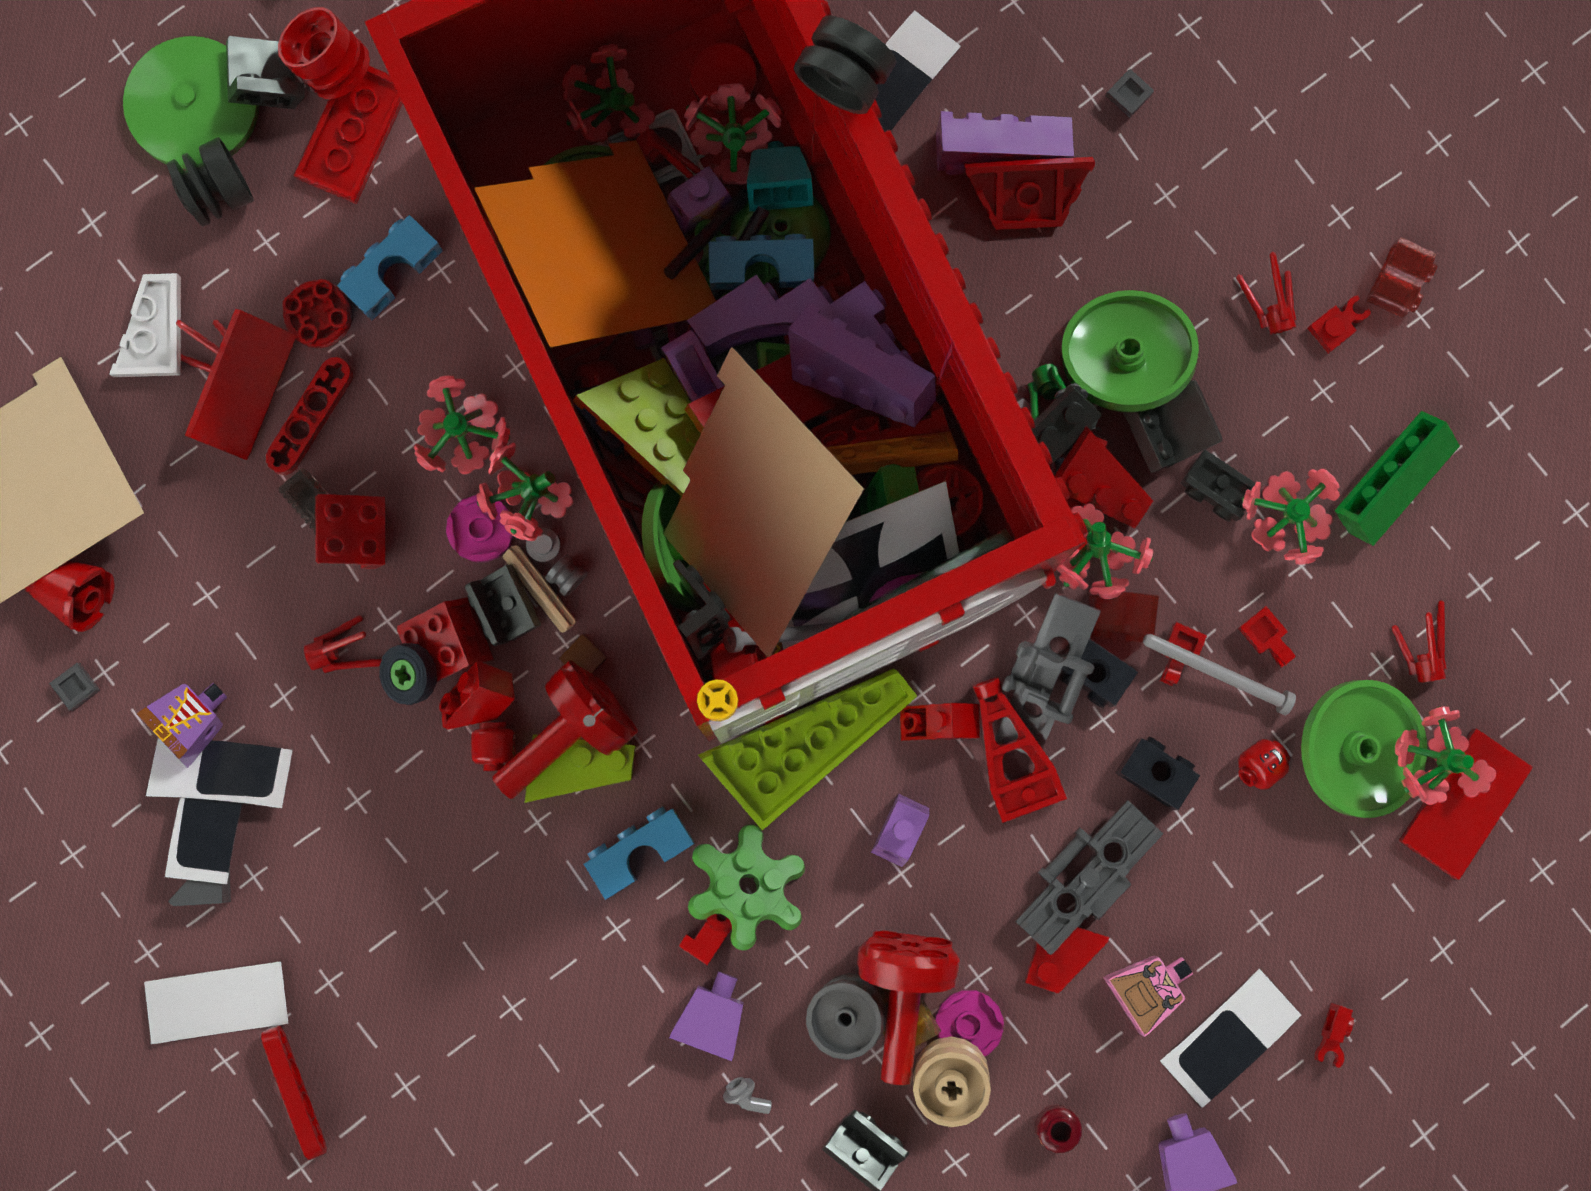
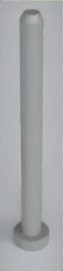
(735, 639)
(1283, 701)

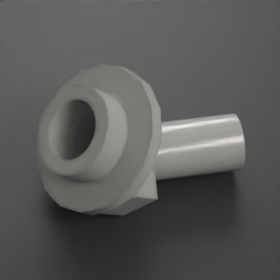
(740, 1092)

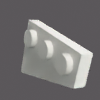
(152, 336)

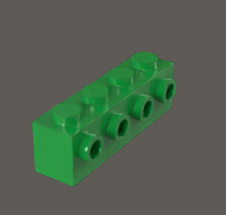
(1397, 478)

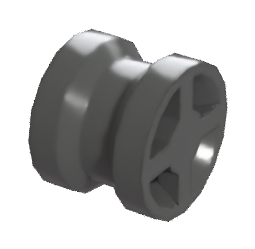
(566, 575)

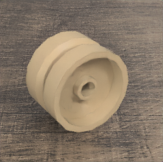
(951, 1102)

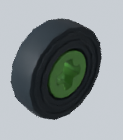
(419, 666)

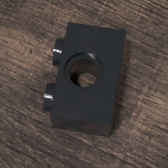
(1114, 680)
(1137, 771)

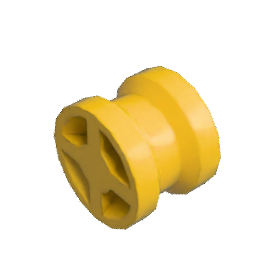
(716, 691)

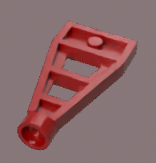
(1027, 792)

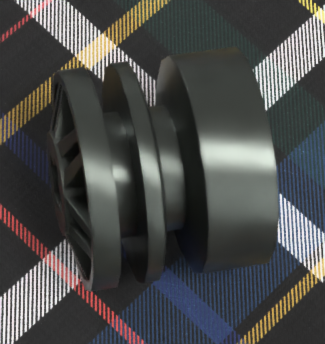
(209, 182)

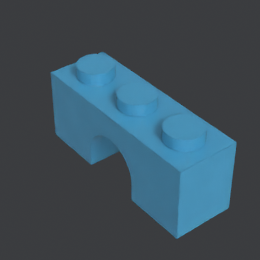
(405, 244)
(731, 259)
(611, 865)

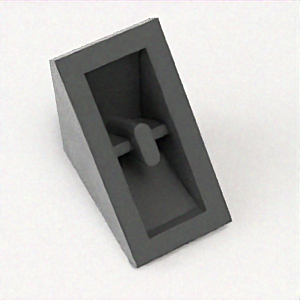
(201, 893)

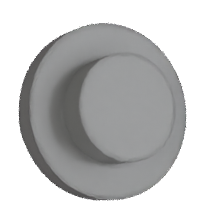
(544, 547)

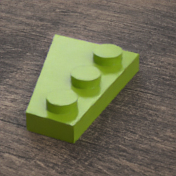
(582, 769)

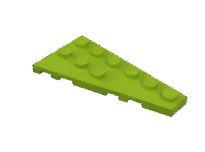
(648, 418)
(790, 755)

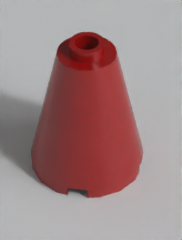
(74, 593)

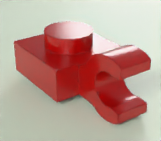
(1265, 633)
(1186, 639)
(1336, 1027)

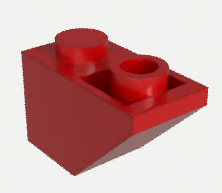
(477, 697)
(940, 722)

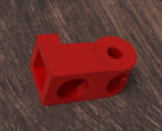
(708, 939)

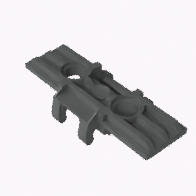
(1040, 666)
(1096, 884)

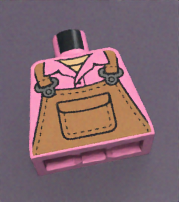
(1149, 990)

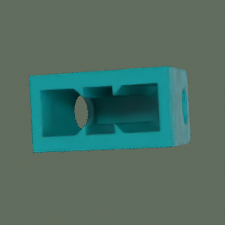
(779, 178)

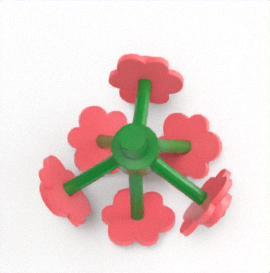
(614, 94)
(749, 137)
(440, 427)
(520, 485)
(1309, 522)
(1110, 550)
(1449, 753)

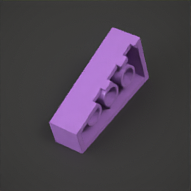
(1000, 139)
(857, 369)

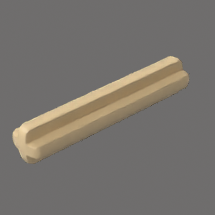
(540, 589)

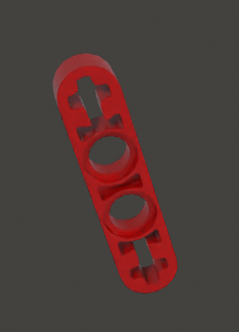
(303, 412)
(293, 1092)

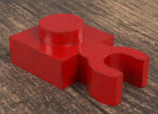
(1336, 326)

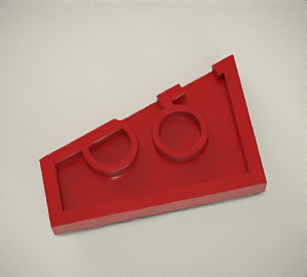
(1099, 479)

